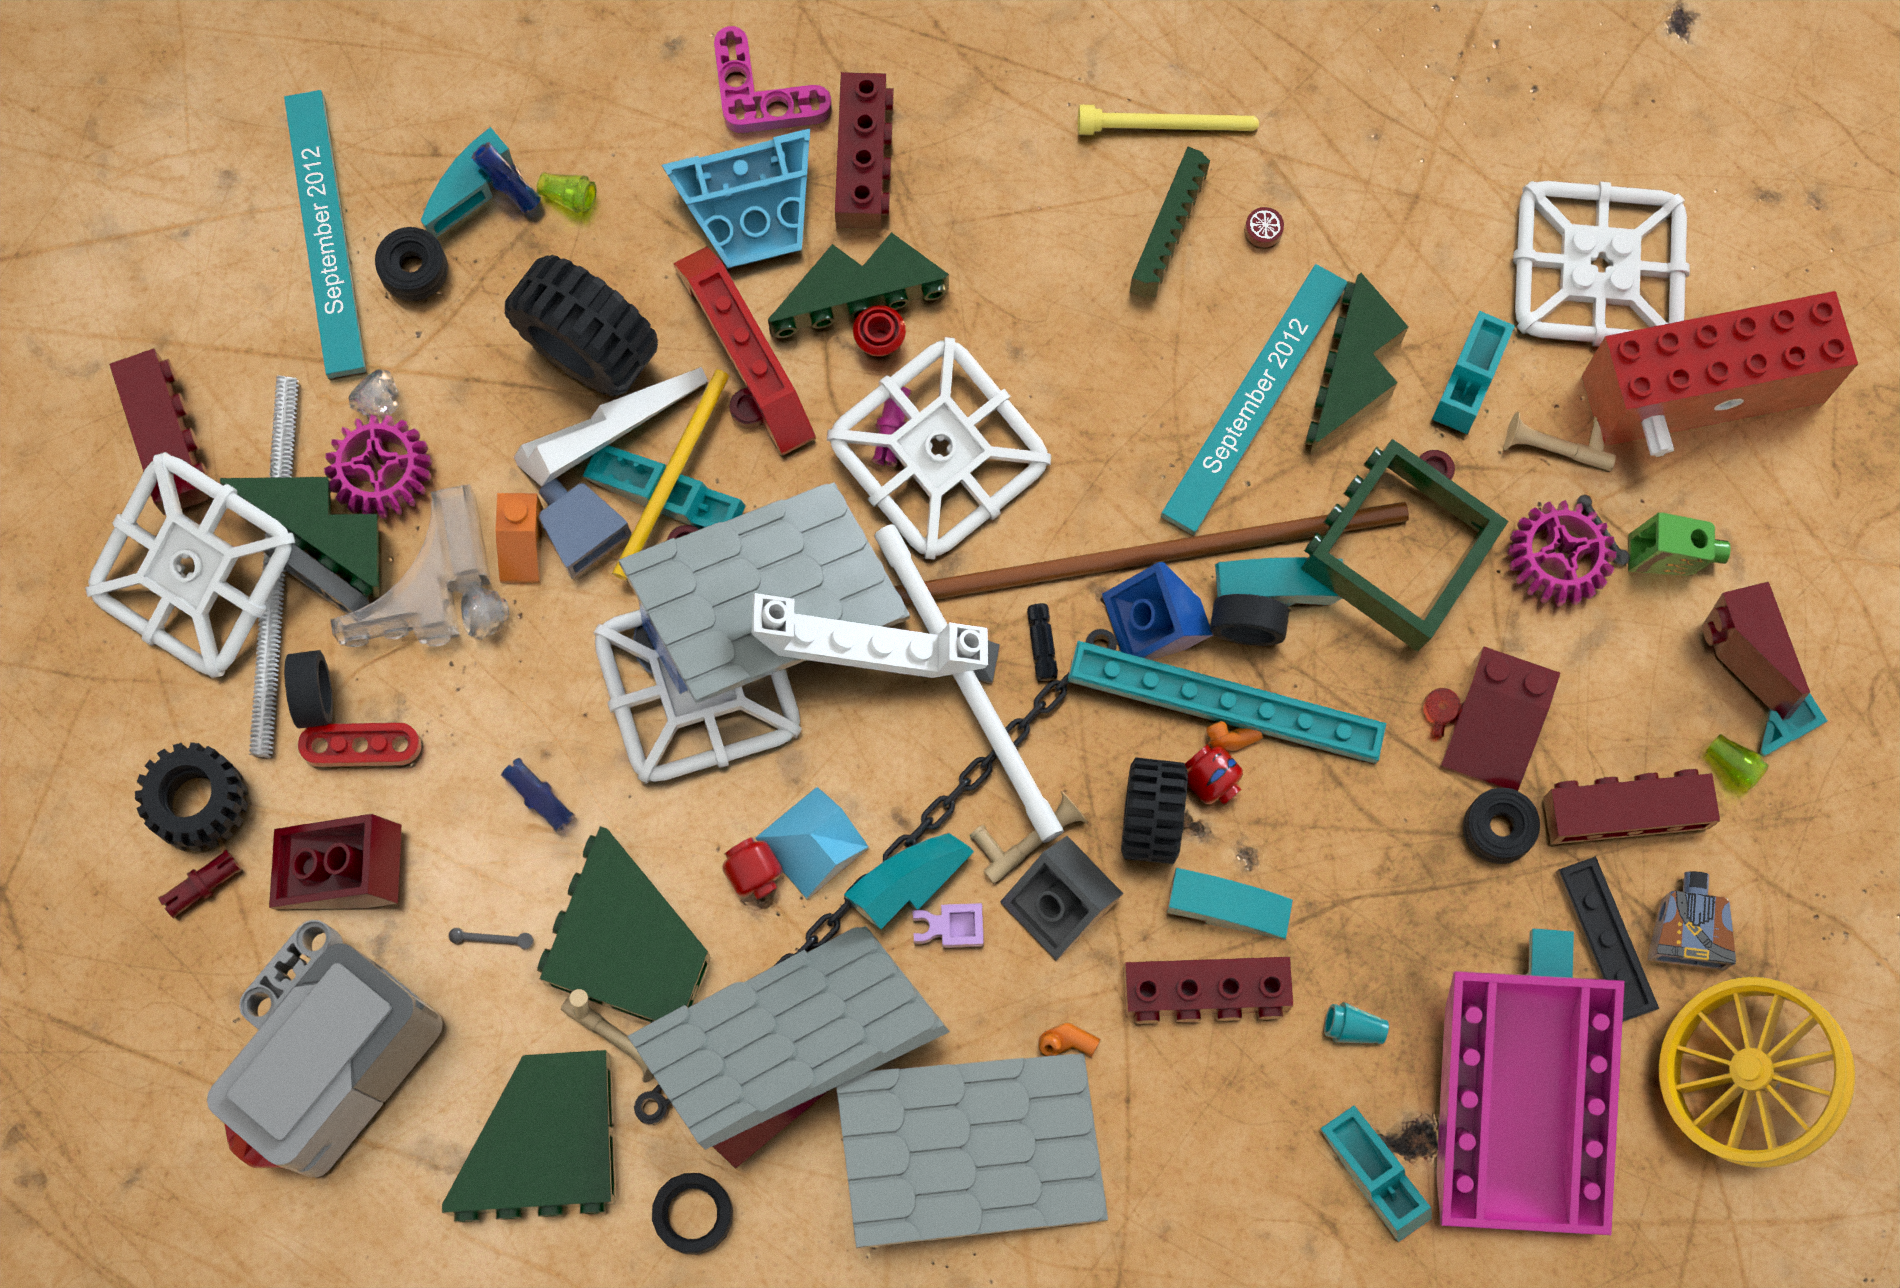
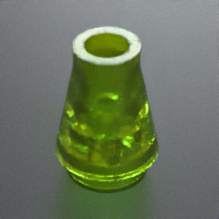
(568, 190)
(1738, 762)

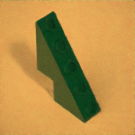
(844, 288)
(1357, 377)
(303, 507)

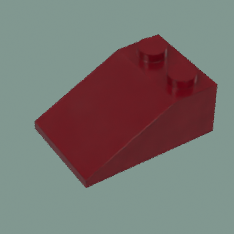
(1757, 647)
(1499, 719)
(336, 864)

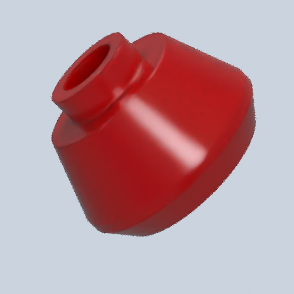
(879, 330)

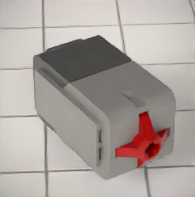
(320, 1055)

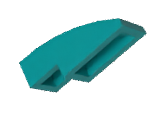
(461, 187)
(1473, 372)
(1273, 578)
(907, 878)
(1229, 904)
(1377, 1173)

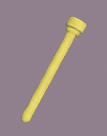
(1093, 120)

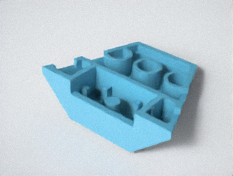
(748, 197)

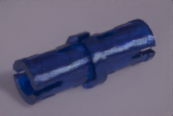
(506, 177)
(537, 795)

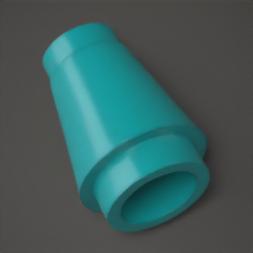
(1354, 1025)

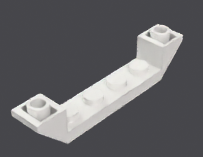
(860, 645)

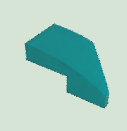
(1782, 732)

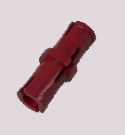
(199, 883)

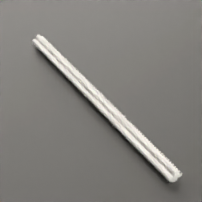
(267, 640)

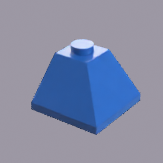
(1156, 614)

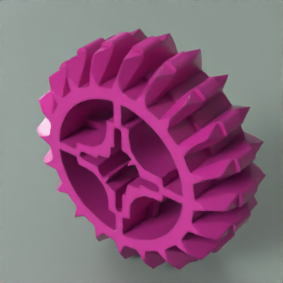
(347, 466)
(1567, 582)

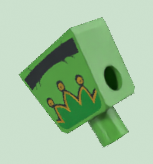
(1675, 546)

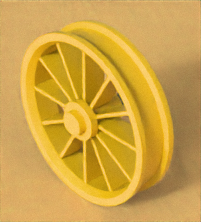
(1756, 1072)

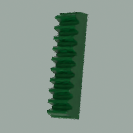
(1170, 223)

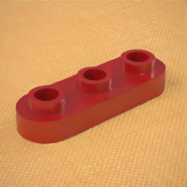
(344, 737)

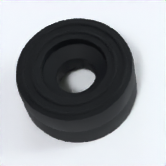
(406, 243)
(1517, 809)

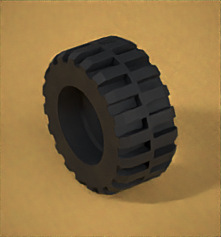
(581, 325)

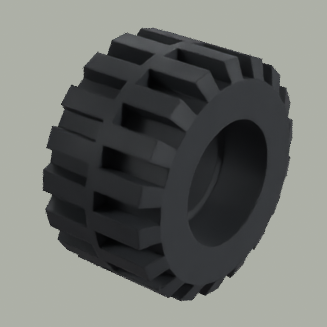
(167, 777)
(1154, 810)

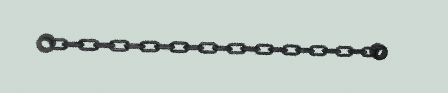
(926, 823)

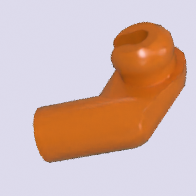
(1231, 740)
(1066, 1037)

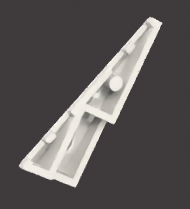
(562, 450)

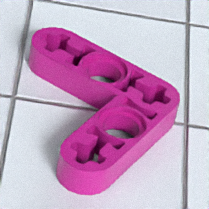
(747, 99)

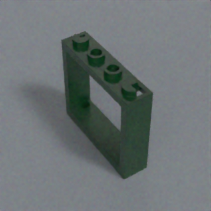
(1368, 597)

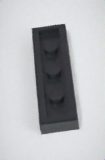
(1606, 934)

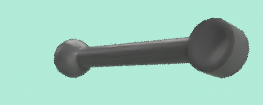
(1622, 556)
(524, 940)

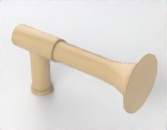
(1592, 455)
(1006, 861)
(577, 1007)

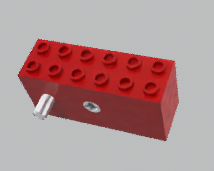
(1718, 369)

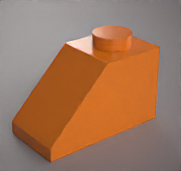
(518, 537)

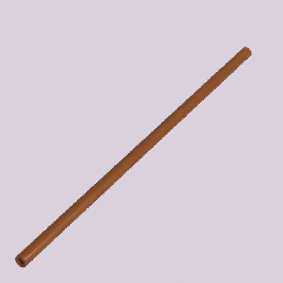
(1153, 553)

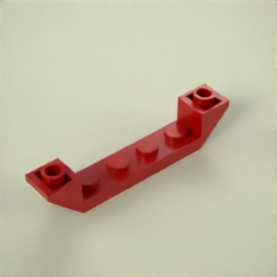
(747, 348)

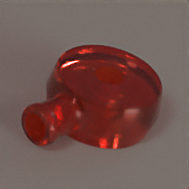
(1439, 716)

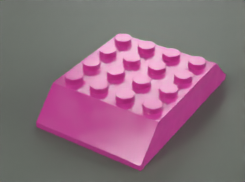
(1529, 1102)

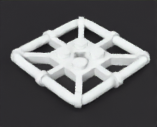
(1584, 244)
(937, 473)
(212, 560)
(683, 710)

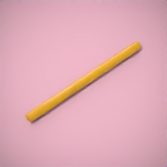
(674, 468)

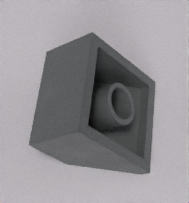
(1061, 897)

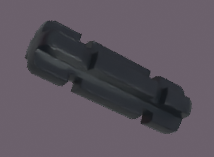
(1042, 642)

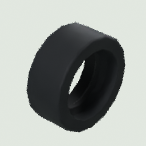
(1249, 619)
(308, 689)
(663, 1201)

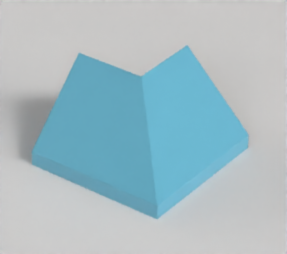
(813, 842)

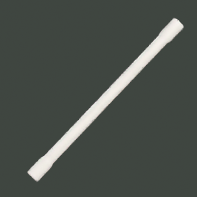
(1036, 805)

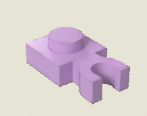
(958, 925)

